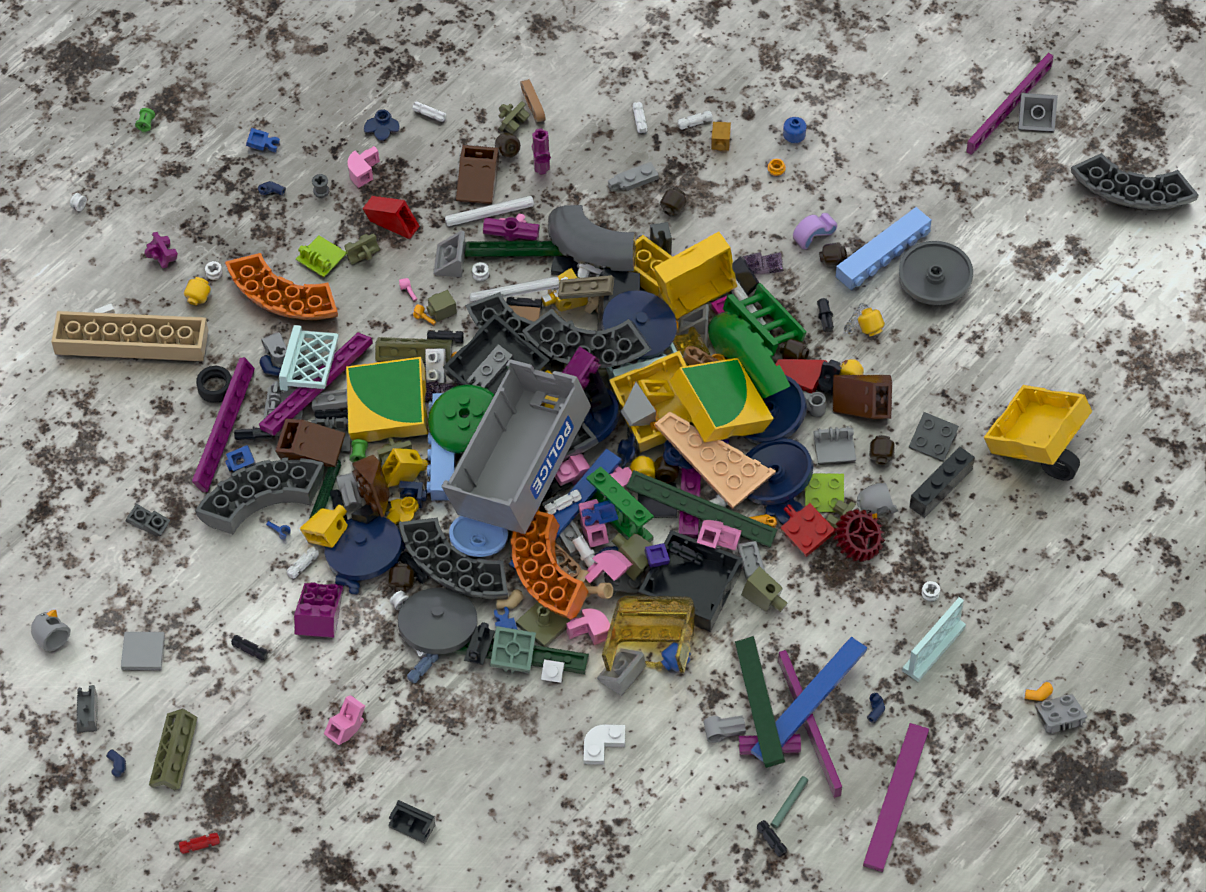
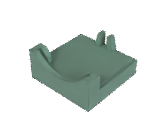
(512, 649)

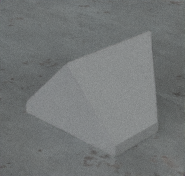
(697, 318)
(638, 409)

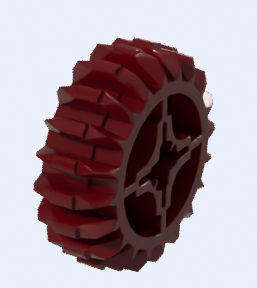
(856, 545)

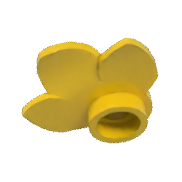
(402, 509)

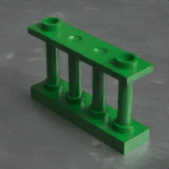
(771, 307)
(631, 513)

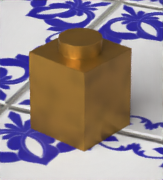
(721, 136)

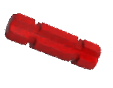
(199, 843)

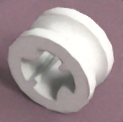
(78, 201)
(210, 267)
(480, 276)
(930, 585)
(398, 599)

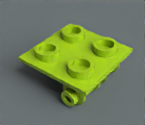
(320, 255)
(825, 491)

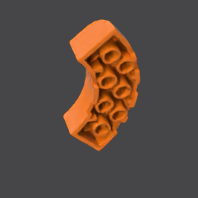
(278, 294)
(539, 571)

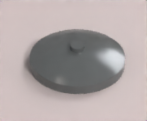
(935, 272)
(437, 621)

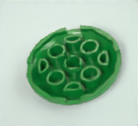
(446, 413)

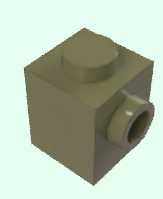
(441, 306)

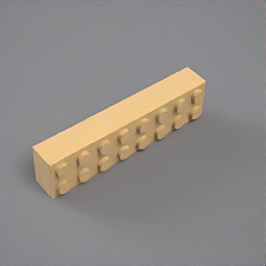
(130, 336)

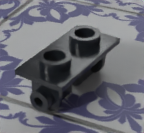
(479, 644)

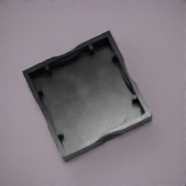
(491, 334)
(704, 583)

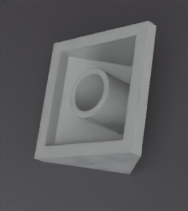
(1037, 112)
(450, 256)
(624, 671)

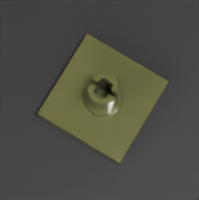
(544, 623)

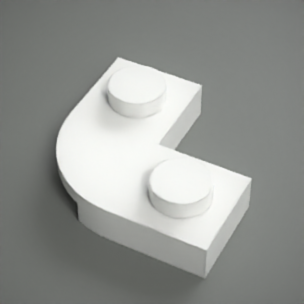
(600, 737)

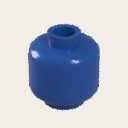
(794, 130)
(669, 659)

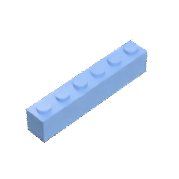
(883, 248)
(441, 465)

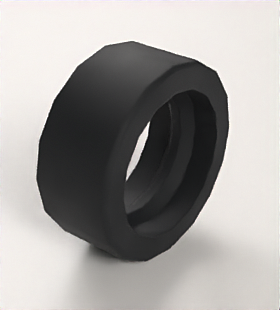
(213, 372)
(1060, 471)

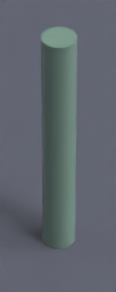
(789, 802)

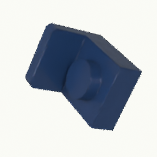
(414, 490)

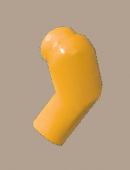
(766, 519)
(1041, 693)

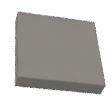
(142, 651)

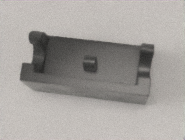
(661, 236)
(87, 710)

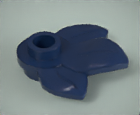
(381, 125)
(626, 450)
(673, 457)
(778, 510)

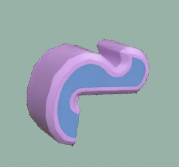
(813, 226)

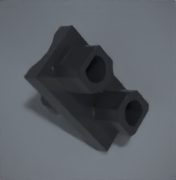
(826, 375)

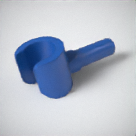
(280, 529)

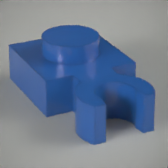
(259, 139)
(603, 512)
(504, 620)

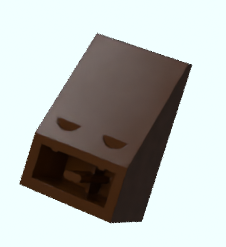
(477, 174)
(863, 395)
(309, 441)
(372, 483)

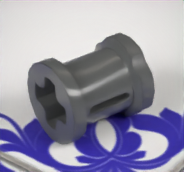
(320, 185)

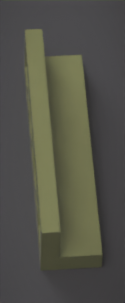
(403, 348)
(175, 749)

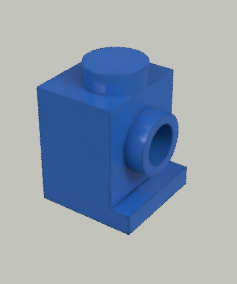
(241, 453)

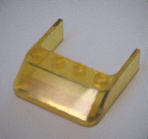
(651, 621)

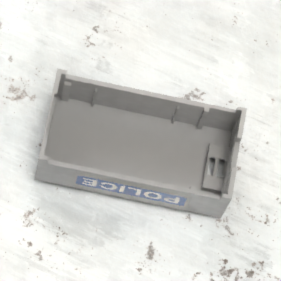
(517, 447)

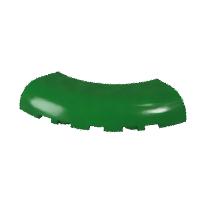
(735, 340)

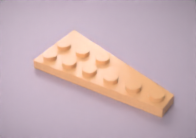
(720, 464)

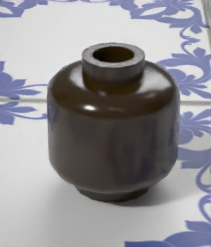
(507, 145)
(673, 201)
(833, 254)
(794, 350)
(882, 449)
(664, 471)
(401, 577)

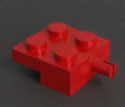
(806, 528)

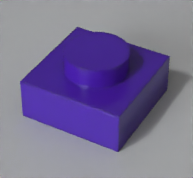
(657, 555)

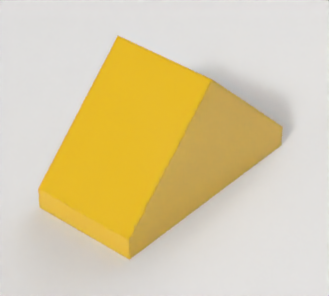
(656, 390)

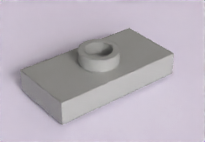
(751, 557)

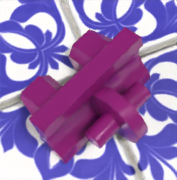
(158, 250)

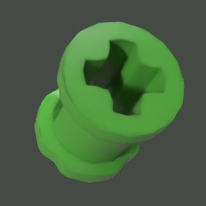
(143, 119)
(359, 449)

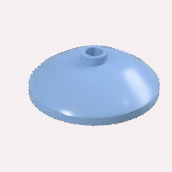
(477, 537)

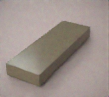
(586, 287)

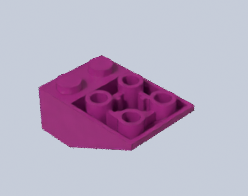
(582, 366)
(318, 610)

